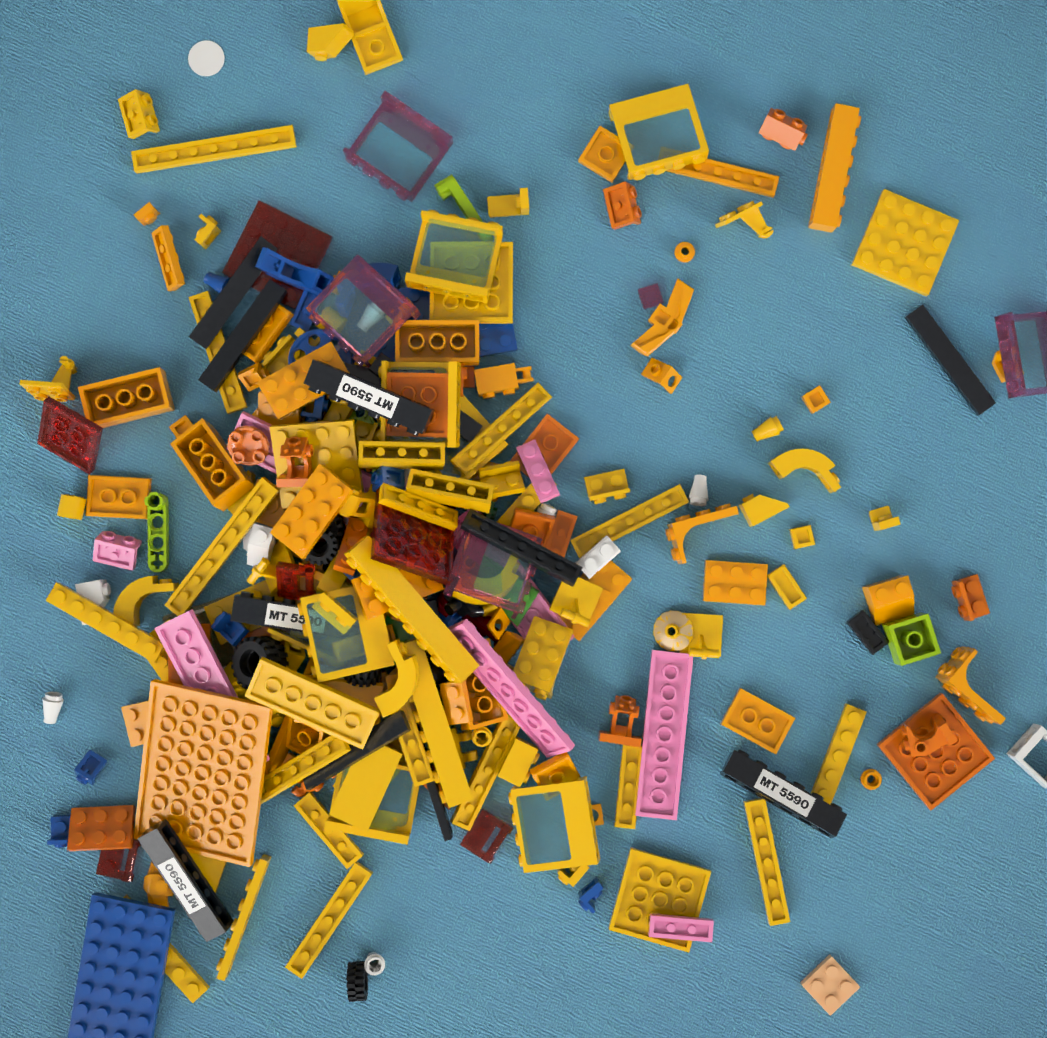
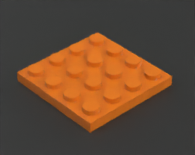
(945, 769)

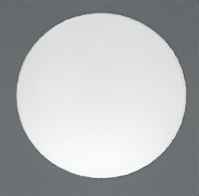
(206, 58)

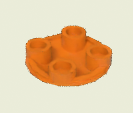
(248, 445)

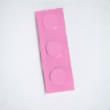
(538, 471)
(681, 927)

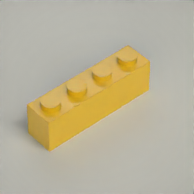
(401, 455)
(451, 490)

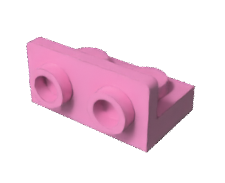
(116, 550)

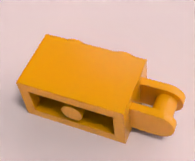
(500, 379)

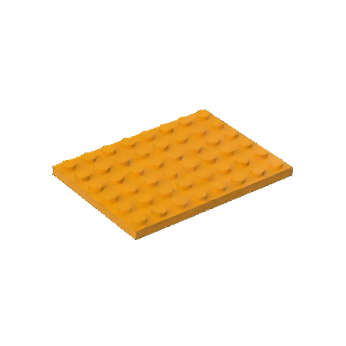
(204, 769)

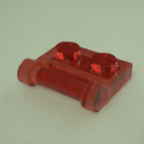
(289, 580)
(481, 831)
(111, 860)

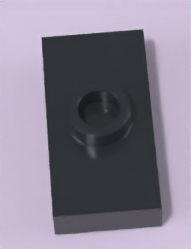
(867, 632)

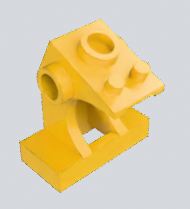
(366, 511)

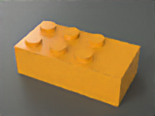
(438, 341)
(127, 398)
(212, 465)

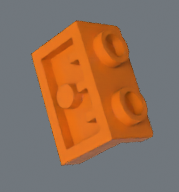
(622, 205)
(970, 597)

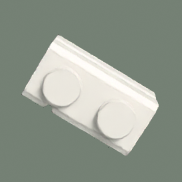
(598, 556)

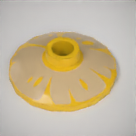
(682, 626)

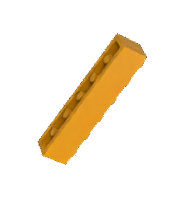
(834, 168)

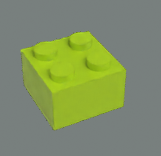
(911, 638)

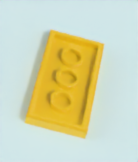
(365, 787)

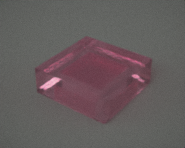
(650, 296)

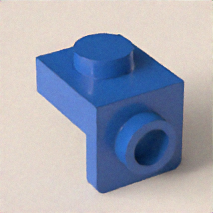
(320, 406)
(230, 630)

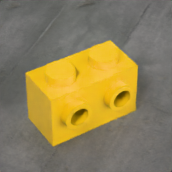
(518, 762)

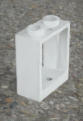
(1024, 746)

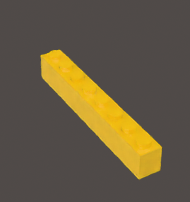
(413, 611)
(437, 733)

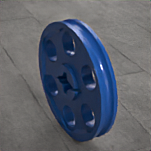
(302, 343)

